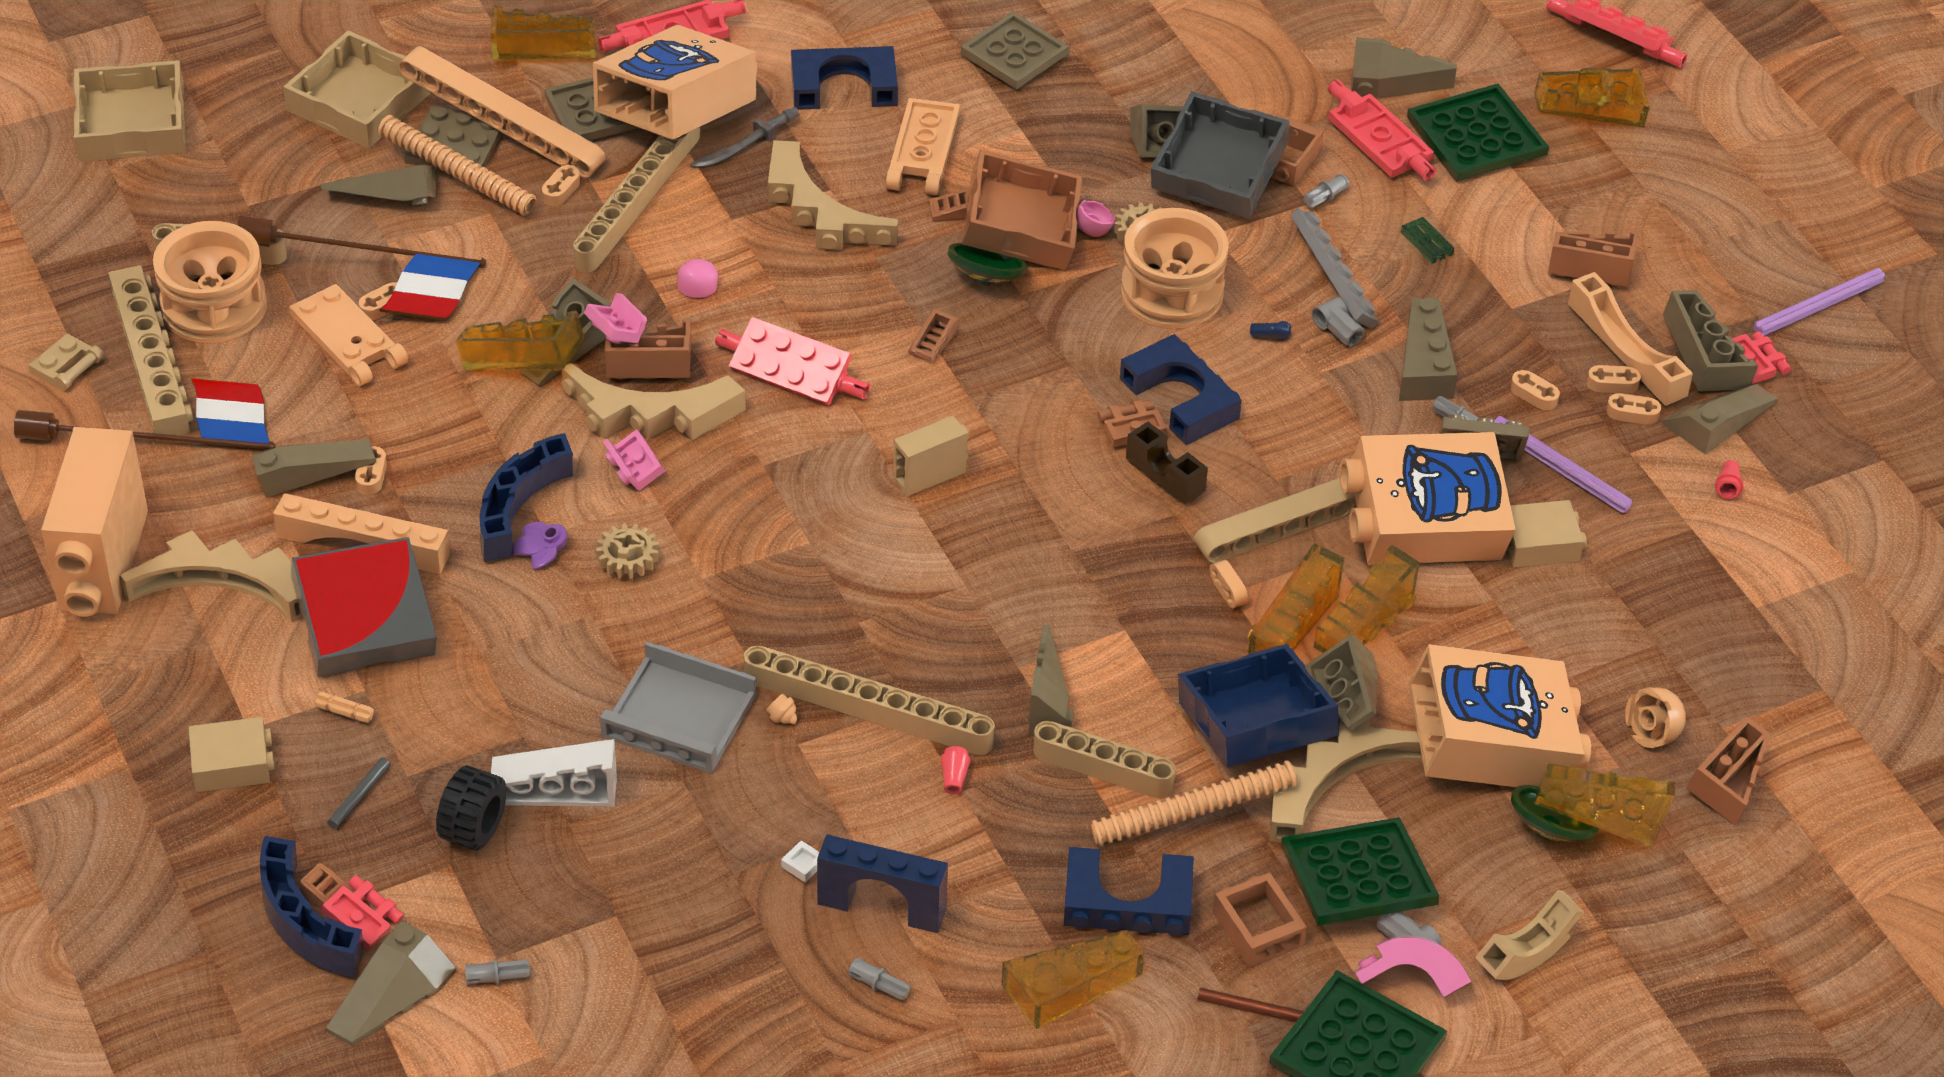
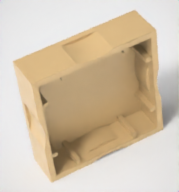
(353, 89)
(129, 111)

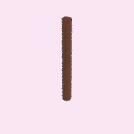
(1249, 1005)

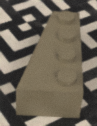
(1706, 344)
(1428, 356)

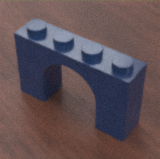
(871, 64)
(1175, 361)
(916, 877)
(1093, 907)

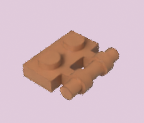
(1127, 418)

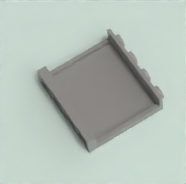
(680, 708)

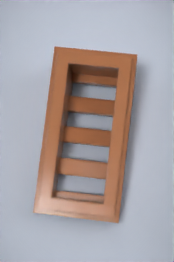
(957, 199)
(935, 318)
(318, 882)

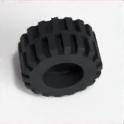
(471, 807)

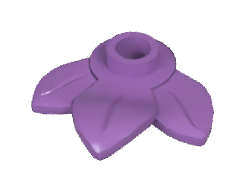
(541, 543)

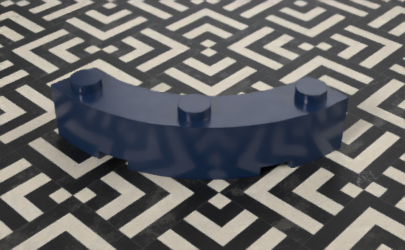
(513, 485)
(301, 928)

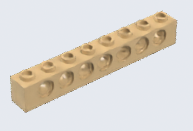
(149, 351)

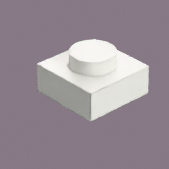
(801, 861)

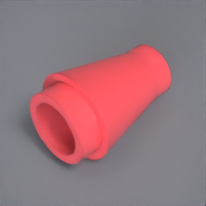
(1729, 481)
(955, 767)

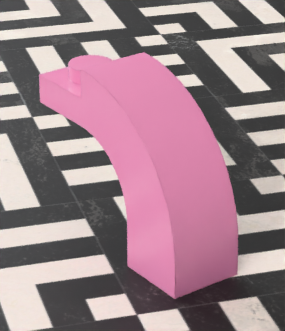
(1417, 951)

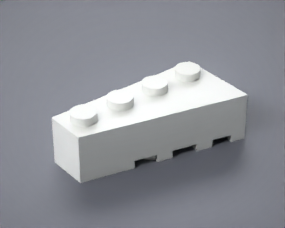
(560, 775)

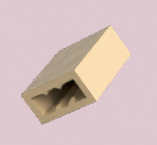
(930, 455)
(1545, 534)
(230, 754)

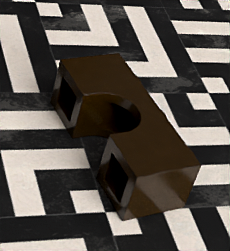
(1150, 453)

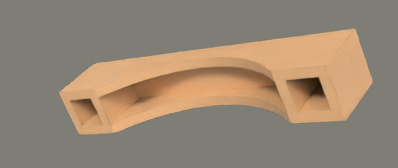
(1661, 373)
(309, 519)

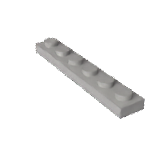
(1338, 273)

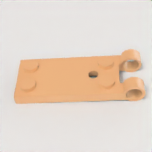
(927, 132)
(338, 324)

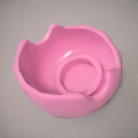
(1094, 218)
(697, 278)

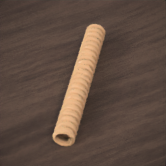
(457, 165)
(1196, 802)

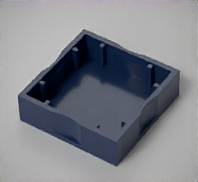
(1258, 705)

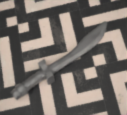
(760, 130)

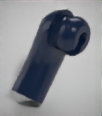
(1272, 330)

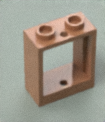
(1308, 140)
(1269, 943)

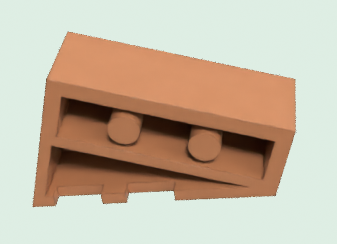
(1581, 254)
(656, 355)
(1731, 770)

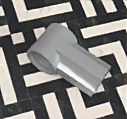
(1335, 317)
(1399, 924)

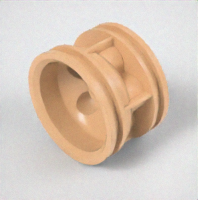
(1177, 292)
(212, 307)

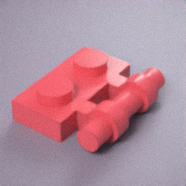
(1766, 364)
(352, 911)

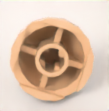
(1655, 716)

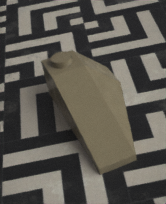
(1396, 71)
(1152, 126)
(406, 184)
(572, 298)
(1717, 418)
(304, 464)
(1350, 679)
(1049, 691)
(396, 977)

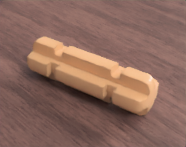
(344, 707)

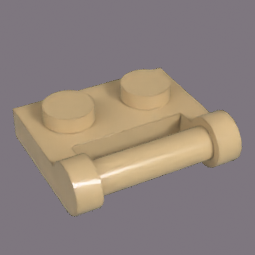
(65, 355)

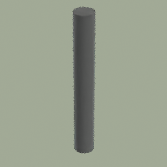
(358, 793)

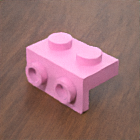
(619, 321)
(635, 459)

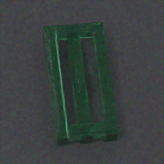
(1423, 241)

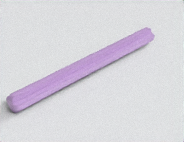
(1819, 302)
(1575, 472)

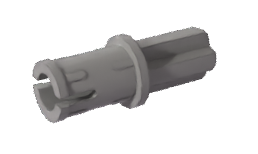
(1326, 190)
(1446, 408)
(496, 971)
(878, 979)

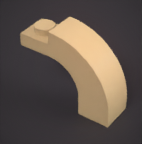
(1534, 944)

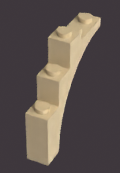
(813, 208)
(651, 413)
(226, 566)
(1332, 762)

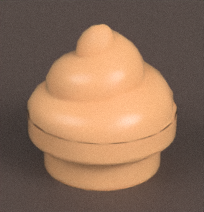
(783, 710)

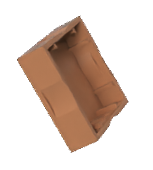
(1022, 210)

